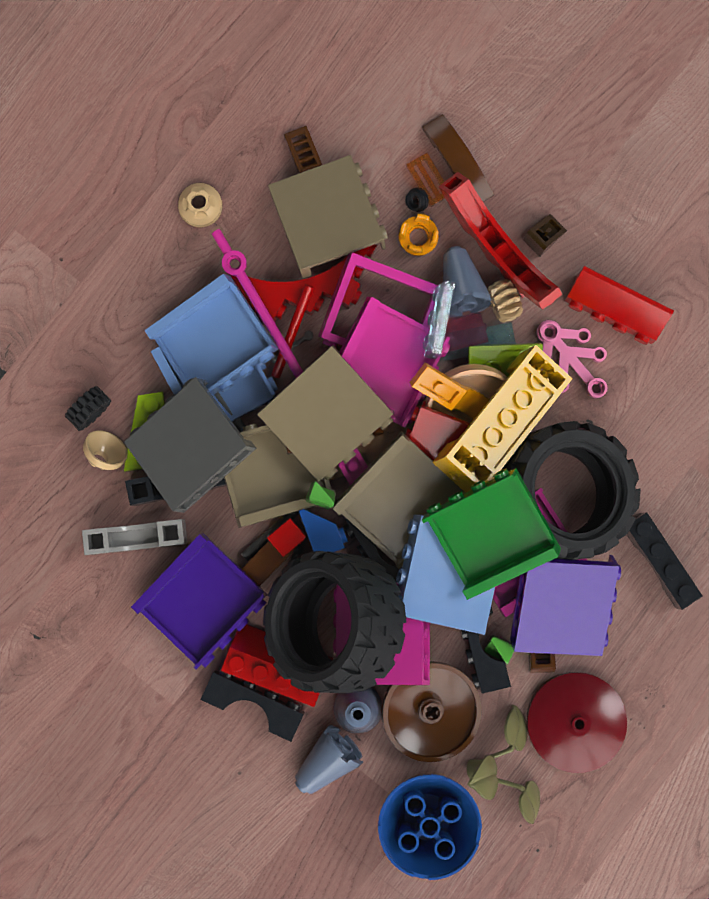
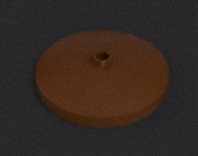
(445, 728)

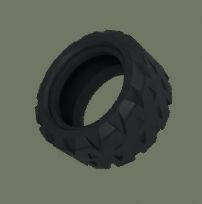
(612, 475)
(293, 616)

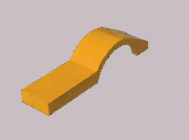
(448, 391)

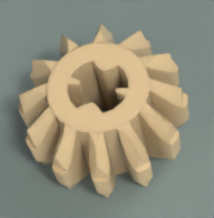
(505, 301)

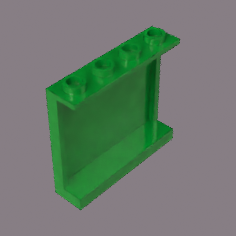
(492, 532)

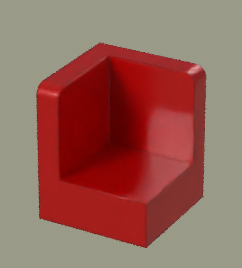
(286, 537)

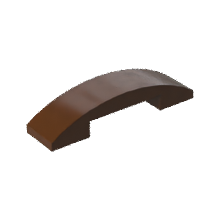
(456, 154)

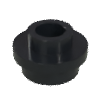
(412, 199)

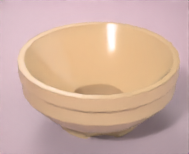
(204, 216)
(108, 447)

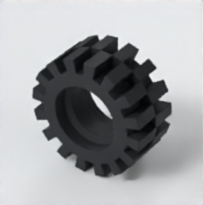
(88, 408)

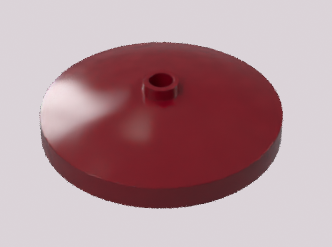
(553, 719)

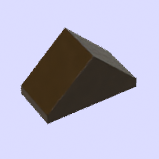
(544, 235)

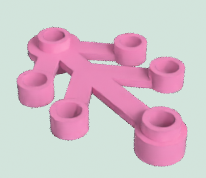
(569, 355)

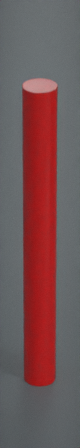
(293, 328)

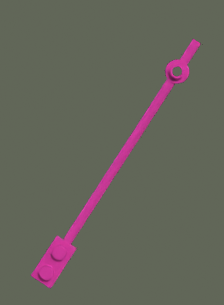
(356, 465)

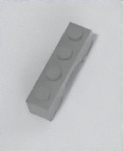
(134, 537)

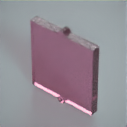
(466, 331)

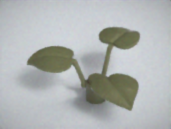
(484, 771)

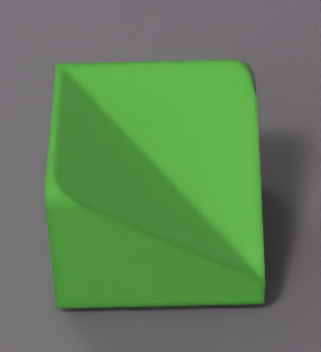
(320, 496)
(499, 649)

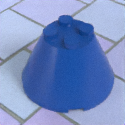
(429, 827)

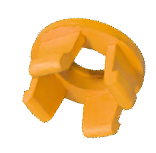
(422, 222)

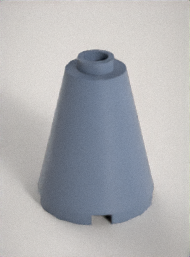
(469, 289)
(366, 701)
(328, 761)

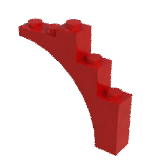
(495, 243)
(276, 294)

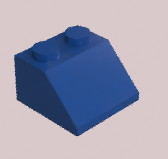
(323, 533)

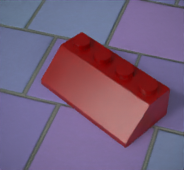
(618, 305)
(251, 662)

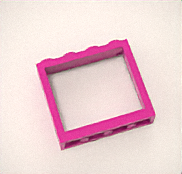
(377, 268)

